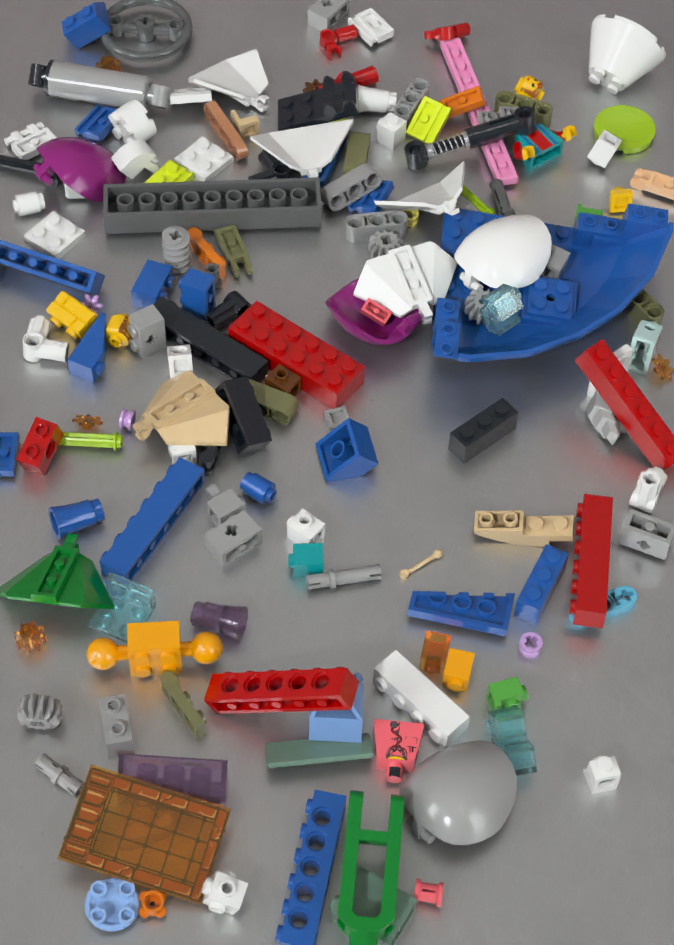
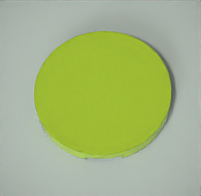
(628, 124)

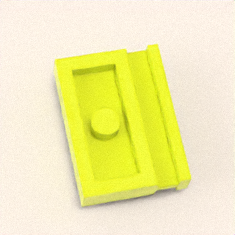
(428, 120)
(171, 173)

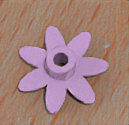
(92, 303)

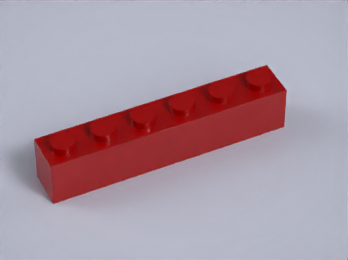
(628, 404)
(592, 562)

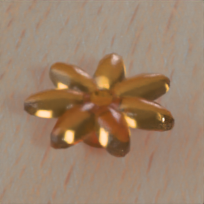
(662, 367)
(87, 421)

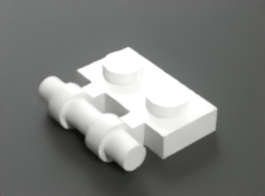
(25, 141)

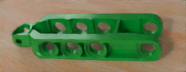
(368, 929)

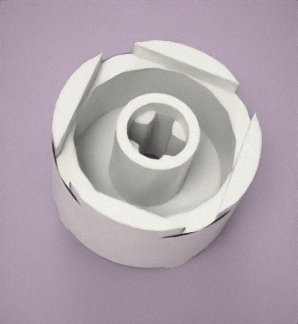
(132, 123)

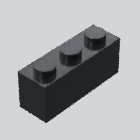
(245, 416)
(483, 430)

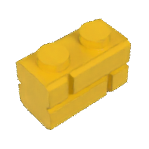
(71, 315)

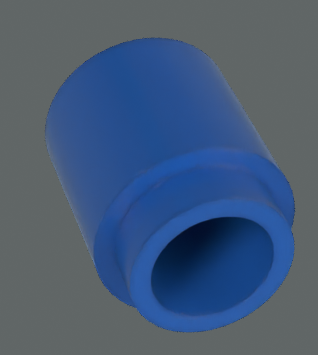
(258, 488)

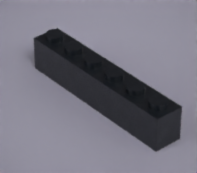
(209, 344)

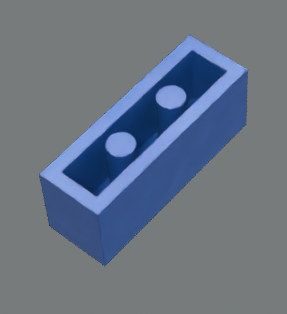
(541, 584)

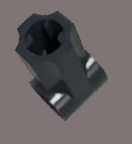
(232, 307)

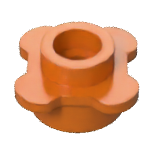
(149, 897)

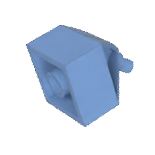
(339, 724)

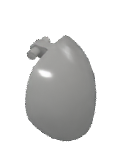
(460, 793)

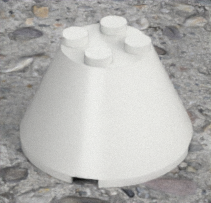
(621, 52)

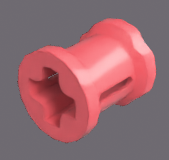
(428, 892)

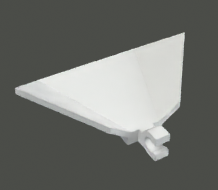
(237, 77)
(306, 147)
(435, 198)
(407, 279)

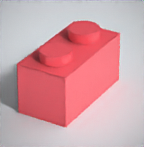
(375, 312)

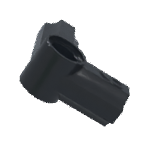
(274, 168)

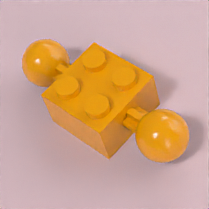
(154, 649)

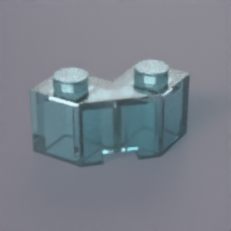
(501, 309)
(509, 733)

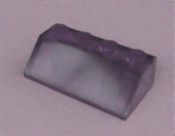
(190, 776)

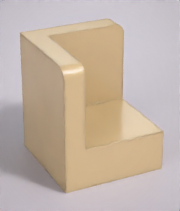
(245, 127)

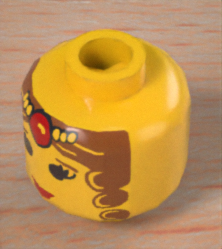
(530, 87)
(117, 331)

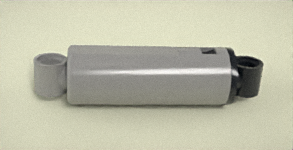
(96, 85)

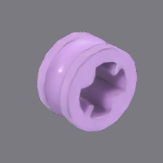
(127, 419)
(530, 637)

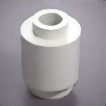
(28, 203)

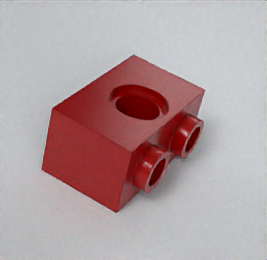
(40, 446)

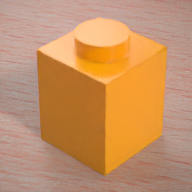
(458, 670)

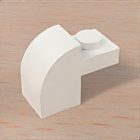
(134, 157)

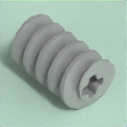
(176, 249)

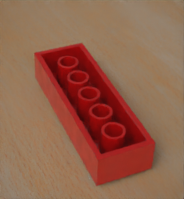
(323, 369)

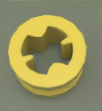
(413, 221)

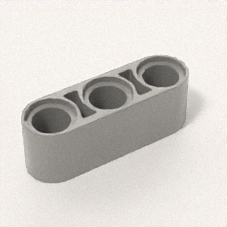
(411, 99)
(350, 187)
(362, 226)

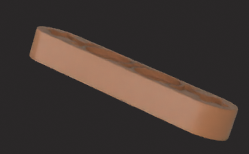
(225, 130)

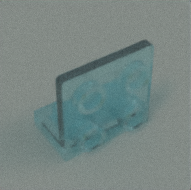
(132, 605)

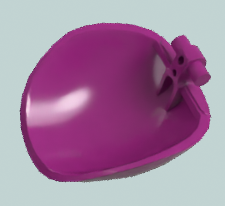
(80, 165)
(346, 310)

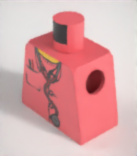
(396, 747)

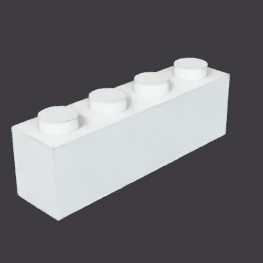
(420, 699)

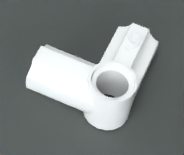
(38, 346)
(648, 488)

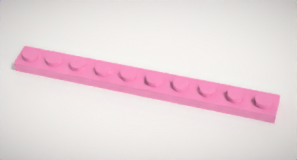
(465, 78)

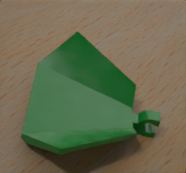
(60, 579)

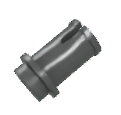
(213, 269)

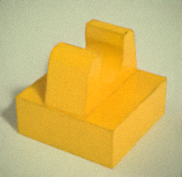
(619, 199)

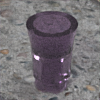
(220, 619)

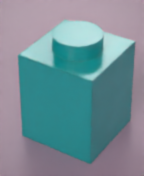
(306, 559)

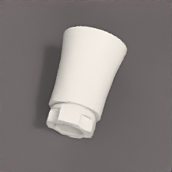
(376, 100)

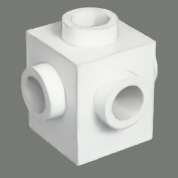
(223, 892)

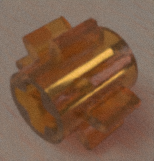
(109, 63)
(30, 637)

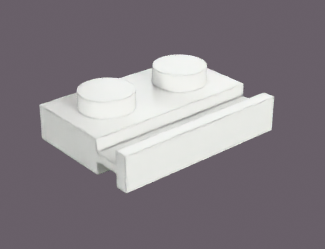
(371, 27)
(190, 95)

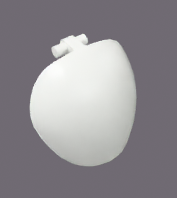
(505, 251)

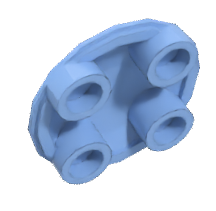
(112, 904)

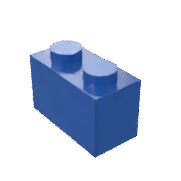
(152, 284)
(197, 292)

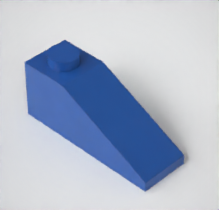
(89, 356)

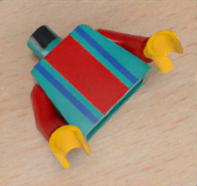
(541, 145)

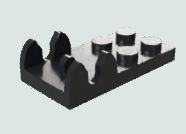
(320, 105)

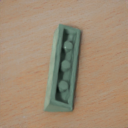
(313, 752)

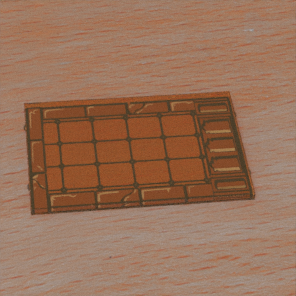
(144, 834)

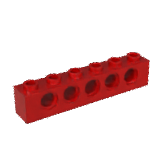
(282, 691)

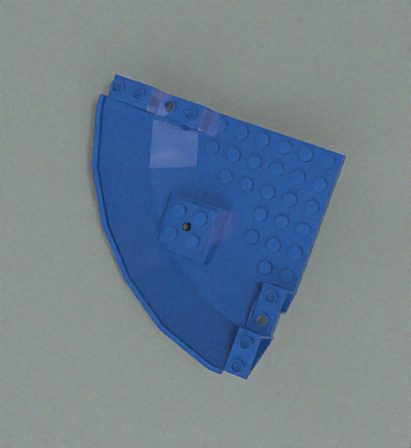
(598, 283)

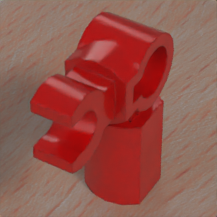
(448, 32)
(330, 39)

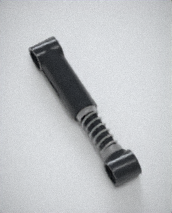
(520, 122)

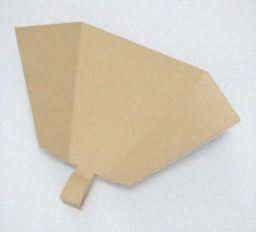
(186, 413)

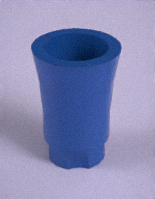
(75, 517)

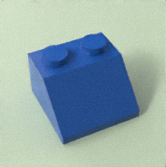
(86, 24)
(346, 451)

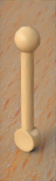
(404, 573)

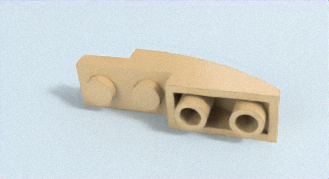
(519, 529)

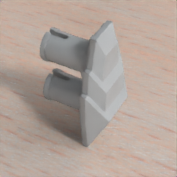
(604, 419)

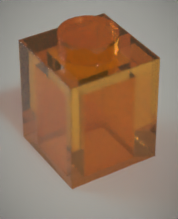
(435, 652)

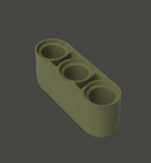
(542, 109)
(357, 150)
(645, 308)
(275, 403)

